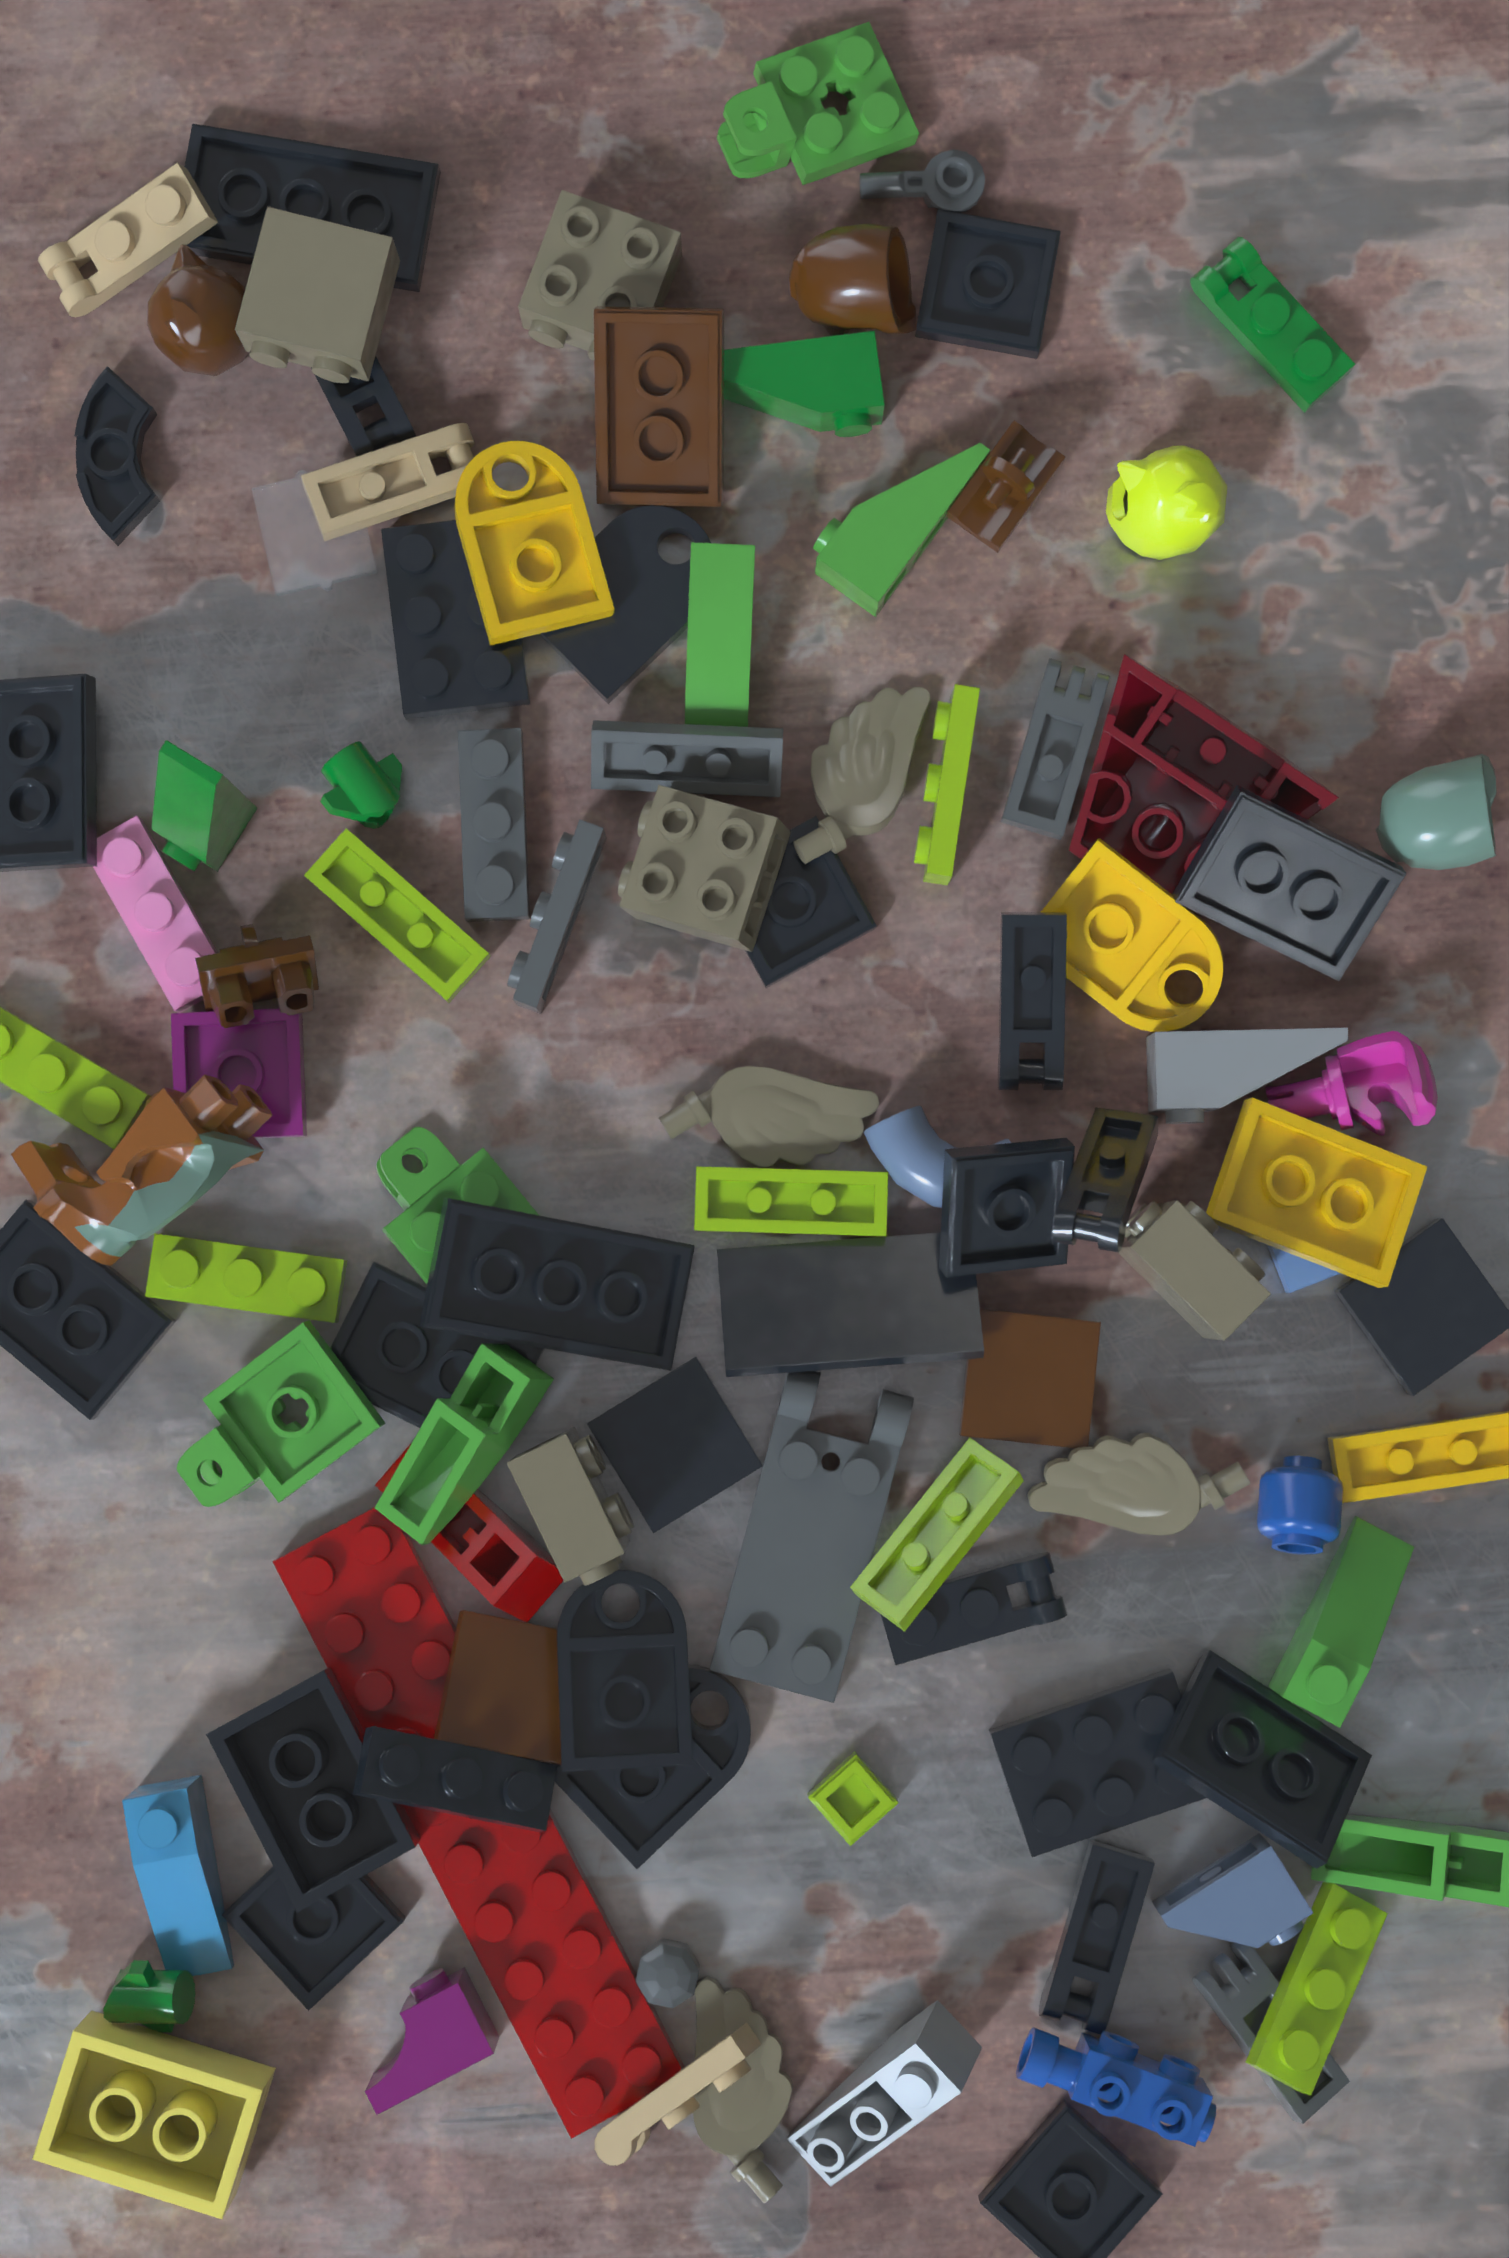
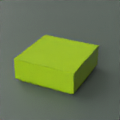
(852, 1798)

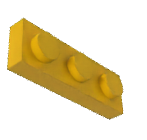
(1421, 1456)

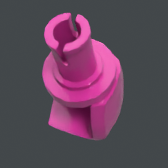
(1359, 1078)

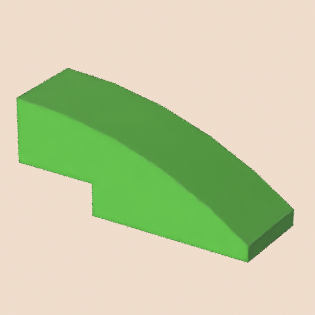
(719, 634)
(463, 1441)
(1420, 1859)

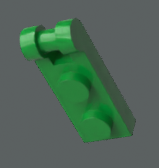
(1272, 325)

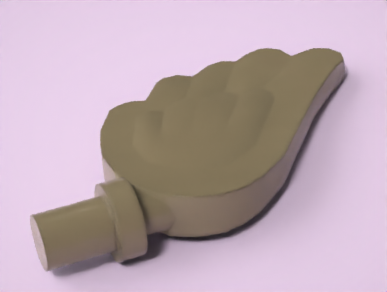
(863, 769)
(775, 1115)
(1132, 1485)
(754, 2105)

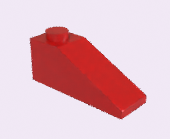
(495, 1554)

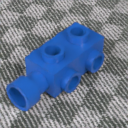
(1134, 2084)

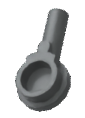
(949, 182)

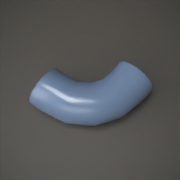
(912, 1153)

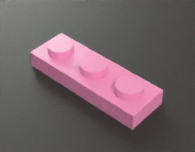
(154, 910)

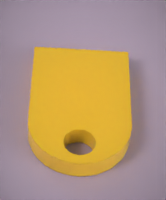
(529, 546)
(1130, 939)

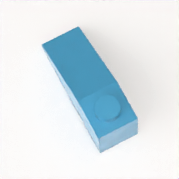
(179, 1874)

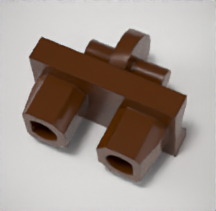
(1005, 486)
(256, 974)

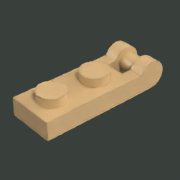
(128, 240)
(387, 481)
(675, 2098)

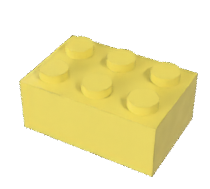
(154, 2114)

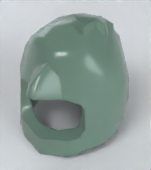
(1441, 815)

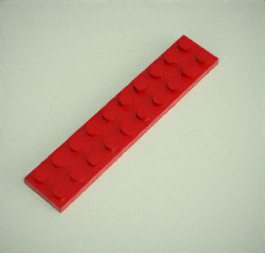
(508, 1885)

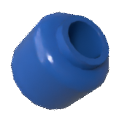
(1300, 1506)

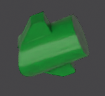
(362, 786)
(151, 1997)

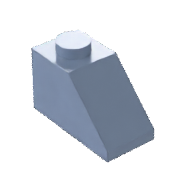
(1238, 1899)

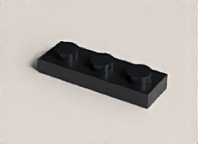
(455, 1779)

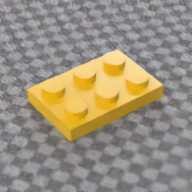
(1316, 1193)

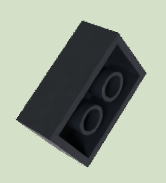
(296, 1781)

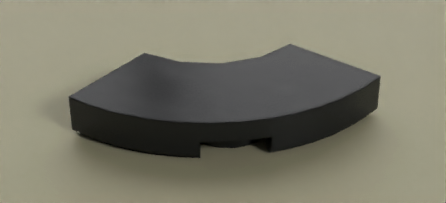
(109, 455)

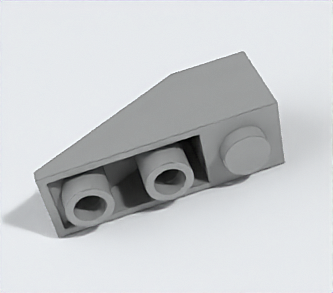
(888, 2093)

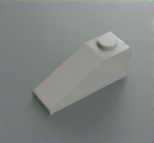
(1213, 1068)

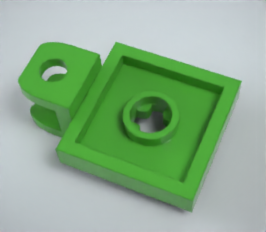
(786, 115)
(423, 1193)
(256, 1441)

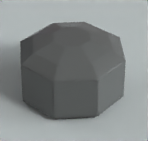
(667, 1973)

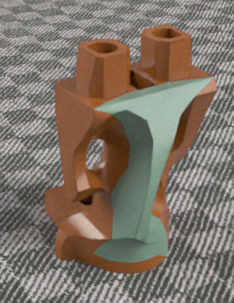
(153, 1174)

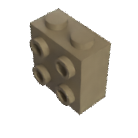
(595, 260)
(317, 296)
(703, 867)
(1191, 1269)
(571, 1508)

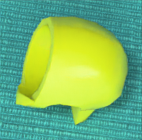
(1172, 502)

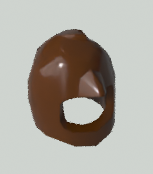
(855, 280)
(196, 316)

